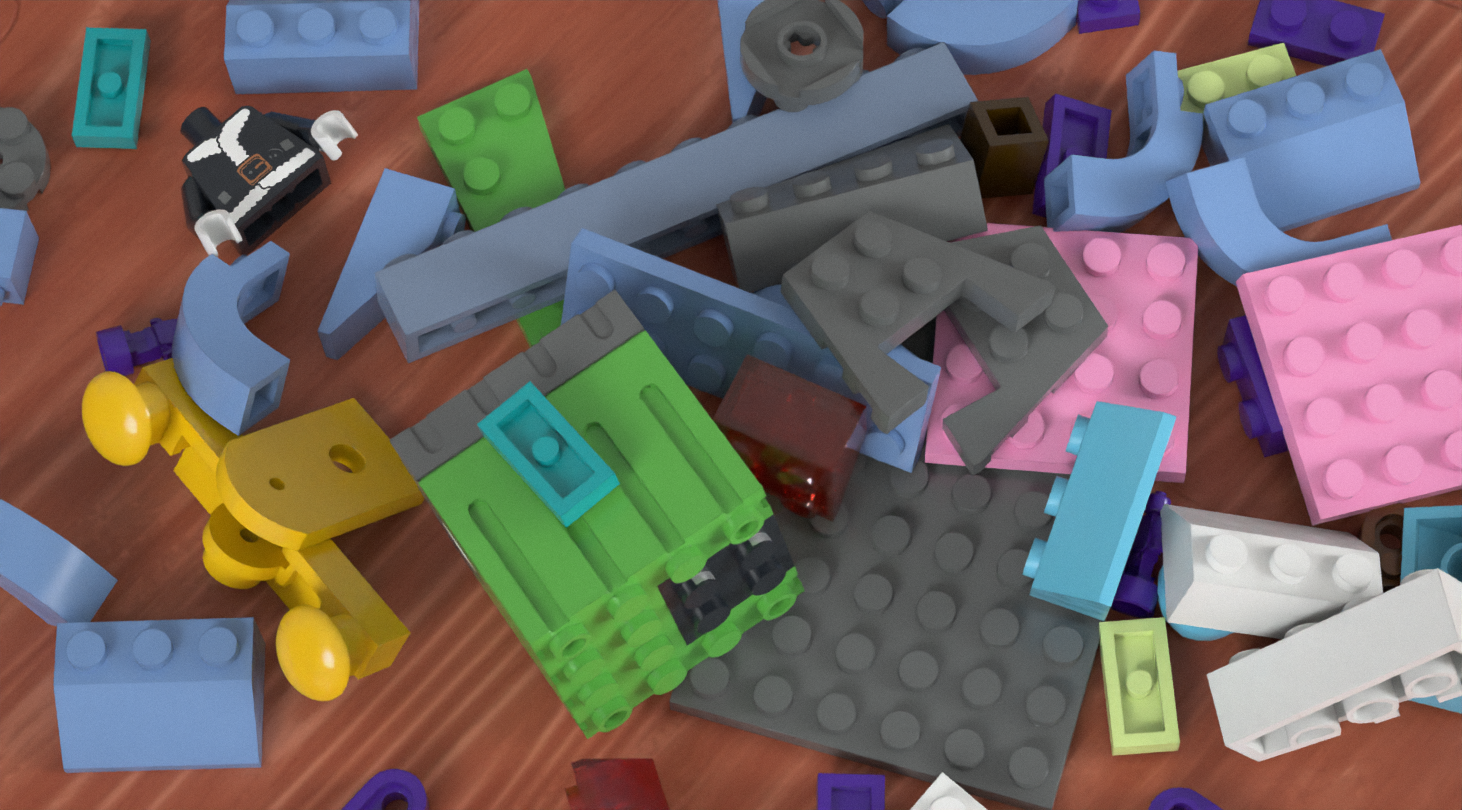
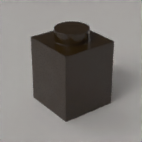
(1005, 145)

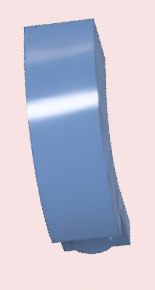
(978, 33)
(1162, 145)
(1233, 233)
(212, 350)
(48, 570)

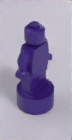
(123, 349)
(1136, 592)

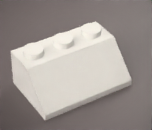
(1259, 572)

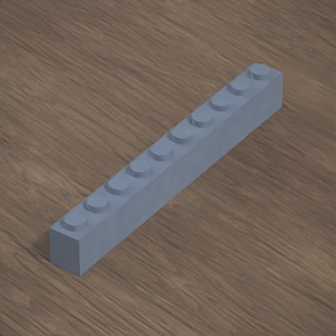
(657, 204)

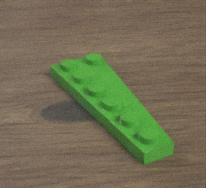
(498, 160)

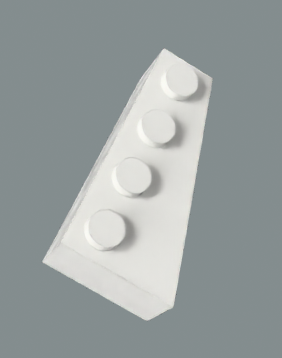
(1344, 668)

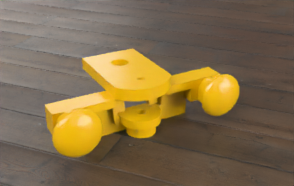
(274, 512)

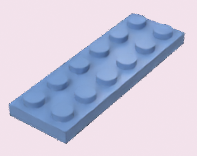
(712, 326)

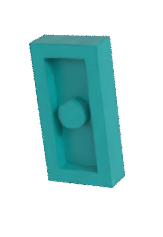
(111, 88)
(548, 454)

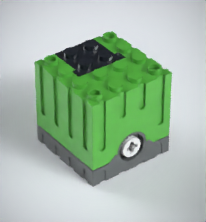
(652, 570)

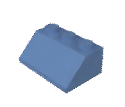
(321, 45)
(1318, 140)
(160, 694)

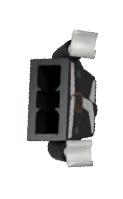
(254, 172)

